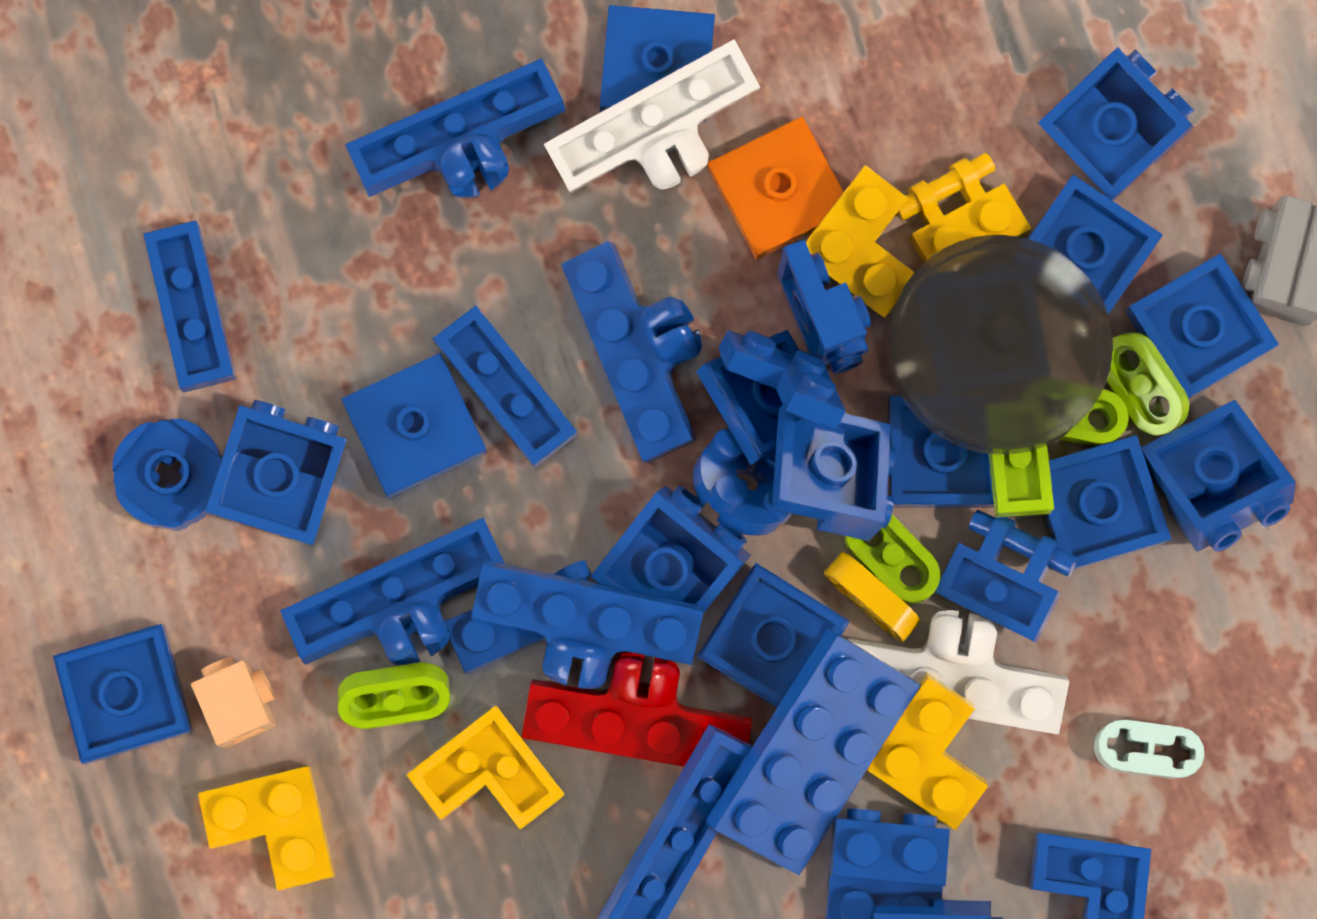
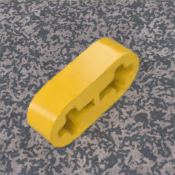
(872, 597)

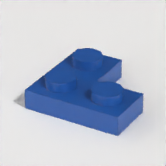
(799, 378)
(1104, 873)

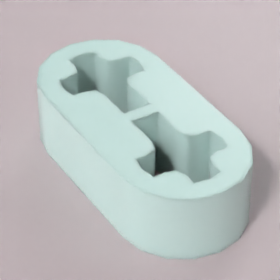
(1151, 736)

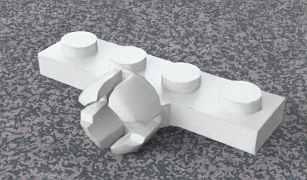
(656, 123)
(998, 691)

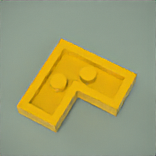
(849, 246)
(489, 756)
(916, 759)
(281, 809)

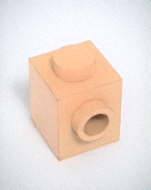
(234, 701)

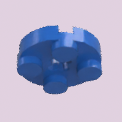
(137, 480)
(718, 484)

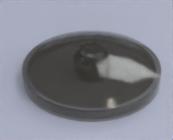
(1000, 344)

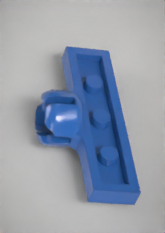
(458, 134)
(636, 348)
(394, 599)
(586, 620)

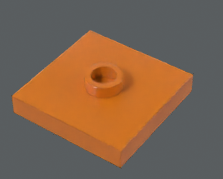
(776, 187)

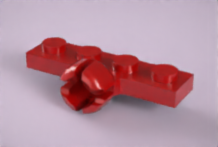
(627, 717)

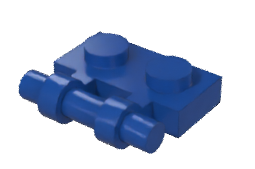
(998, 591)

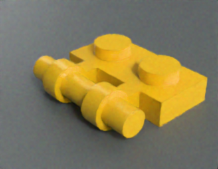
(982, 215)

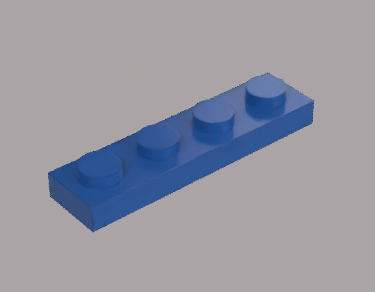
(678, 832)

